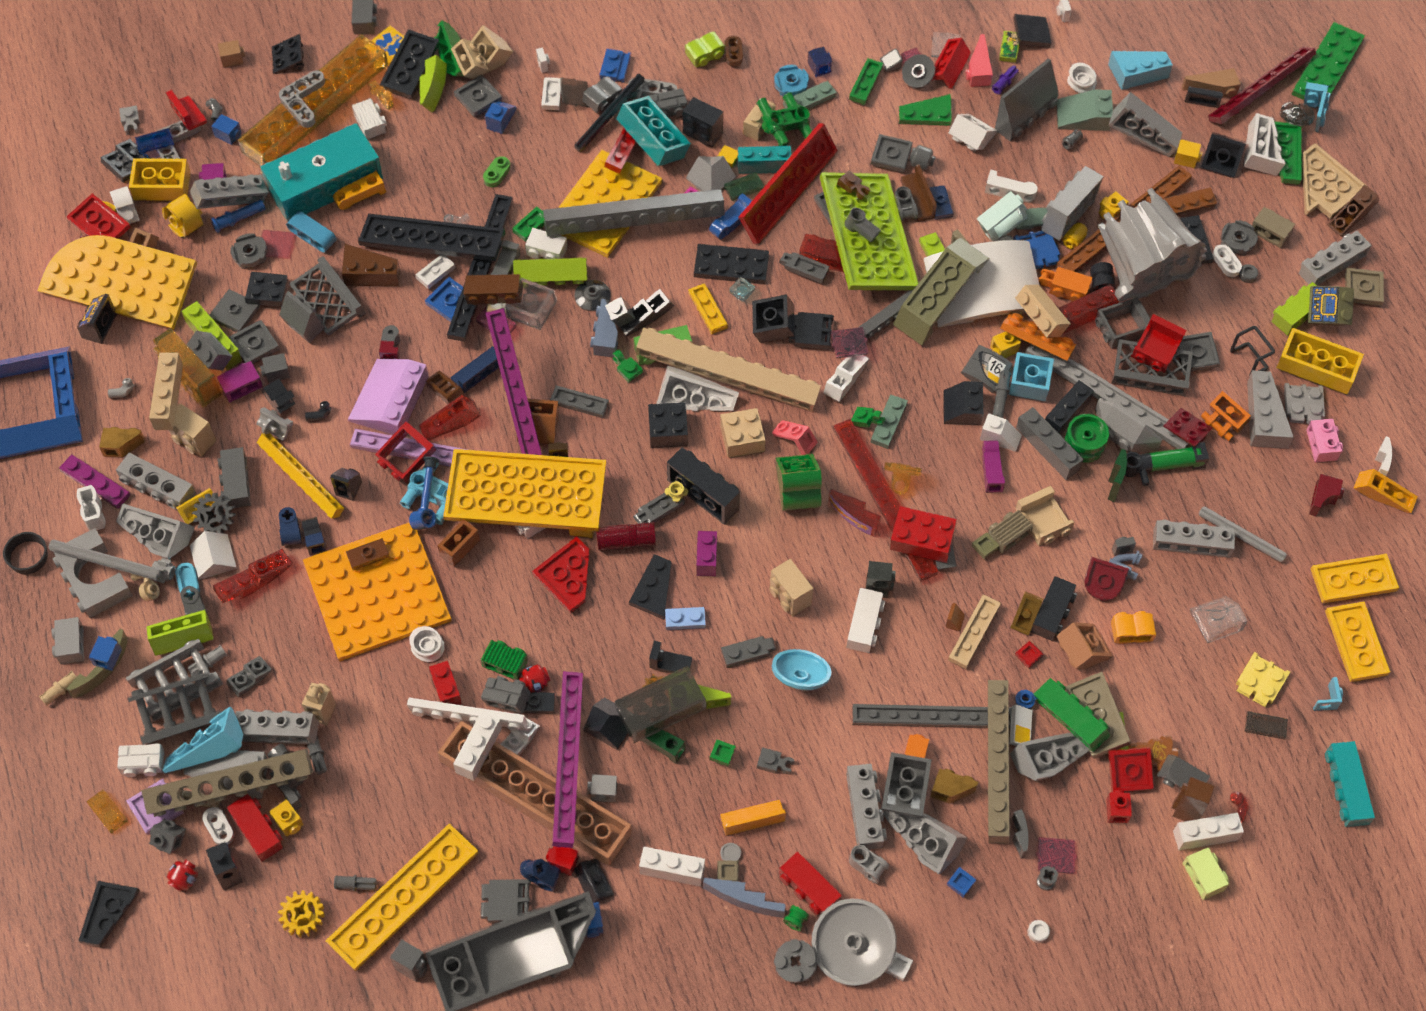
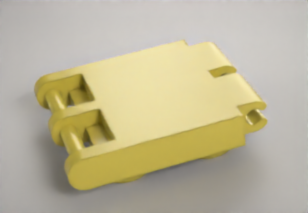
(1262, 680)

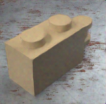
(319, 702)

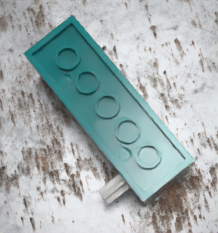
(316, 171)

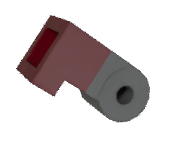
(389, 342)

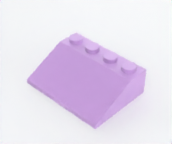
(389, 394)

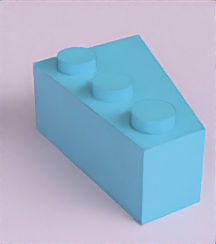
(1139, 67)

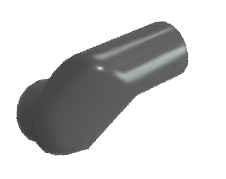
(216, 108)

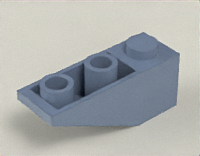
(605, 331)

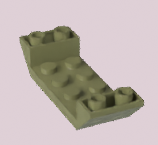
(938, 289)

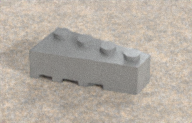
(1145, 125)
(1268, 419)

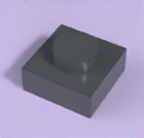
(1123, 545)

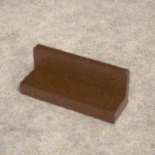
(921, 194)

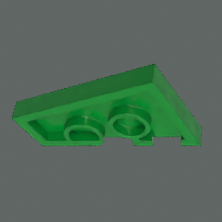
(927, 112)

